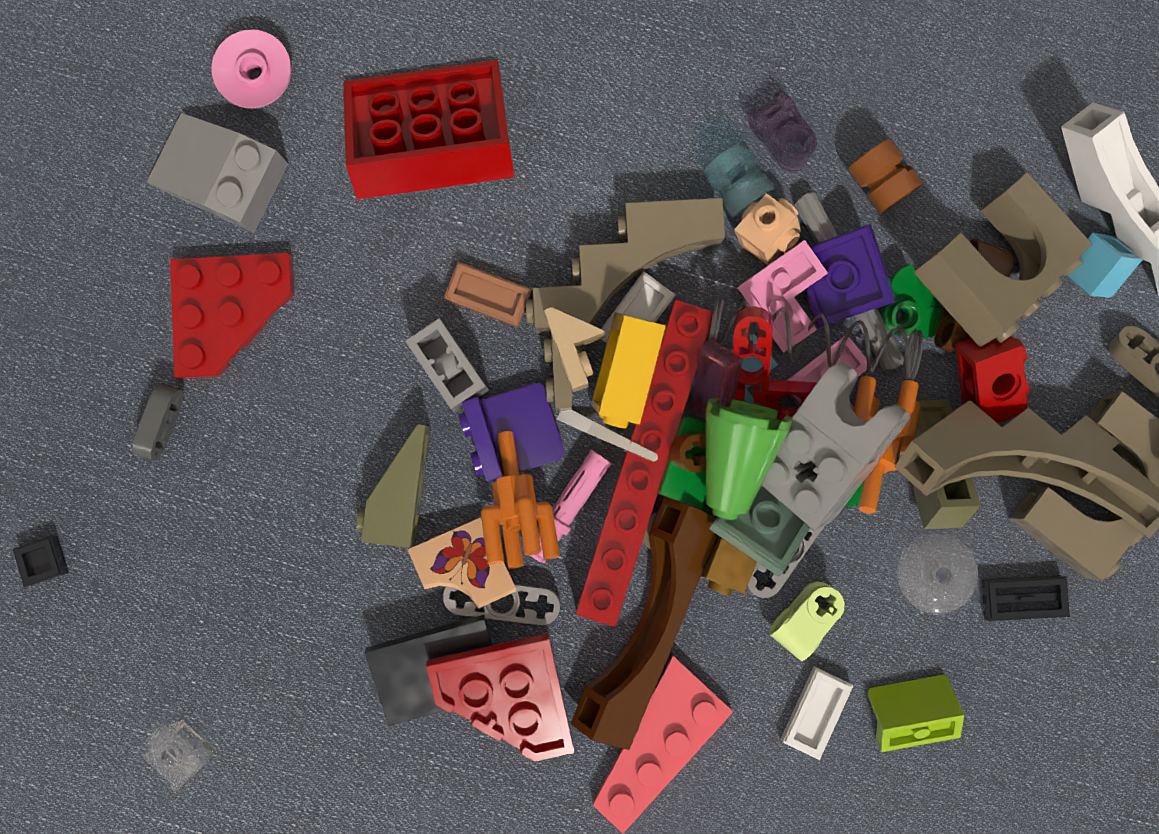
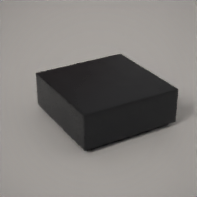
(40, 561)

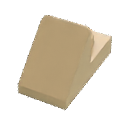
(568, 335)

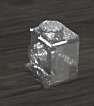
(190, 750)

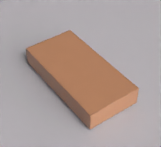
(487, 294)

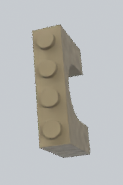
(983, 298)
(1088, 544)

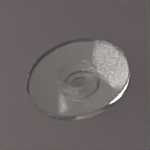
(918, 573)

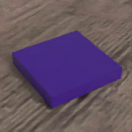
(855, 277)

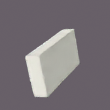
(644, 300)
(816, 712)

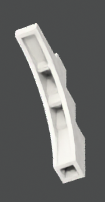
(1115, 178)

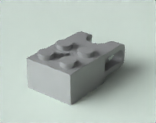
(837, 443)

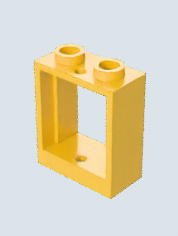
(626, 370)

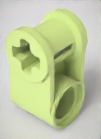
(805, 622)

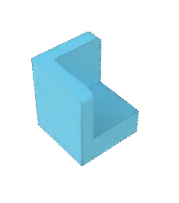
(1104, 266)

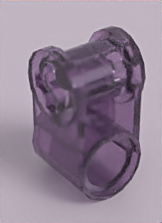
(780, 124)

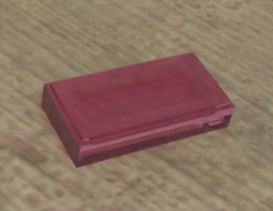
(715, 376)

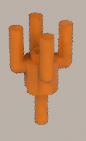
(866, 407)
(516, 510)

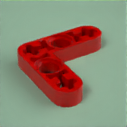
(766, 391)

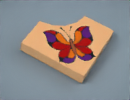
(460, 562)

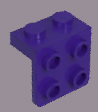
(519, 411)

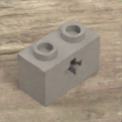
(446, 365)

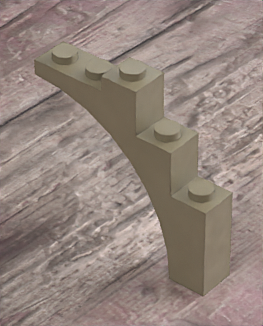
(651, 235)
(1028, 447)

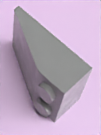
(218, 171)

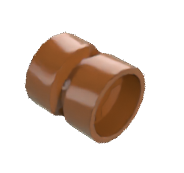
(885, 175)

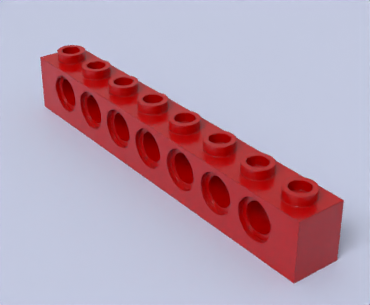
(638, 476)

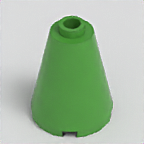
(739, 453)

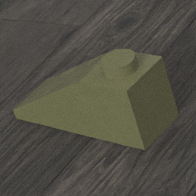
(954, 502)
(395, 503)

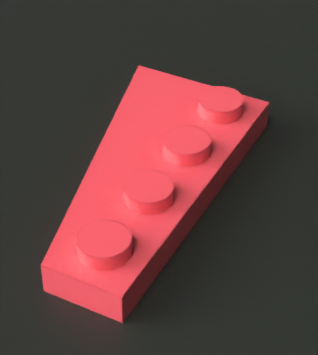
(673, 729)

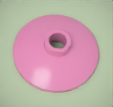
(239, 57)

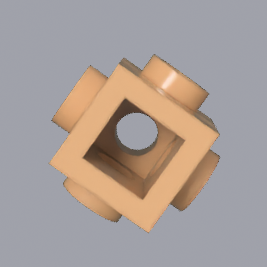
(769, 228)

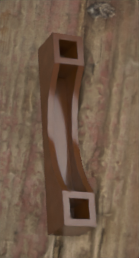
(620, 695)

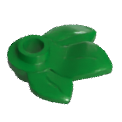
(916, 303)

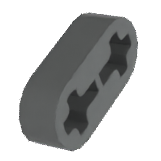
(157, 421)

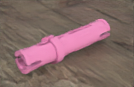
(576, 495)

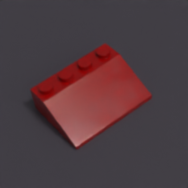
(426, 130)

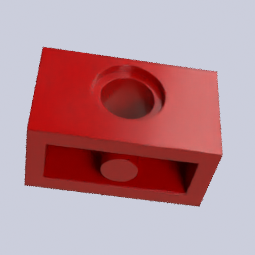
(993, 376)

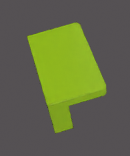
(916, 713)

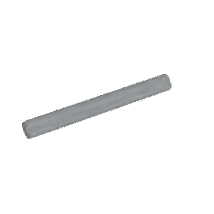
(821, 230)

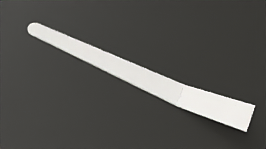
(588, 426)

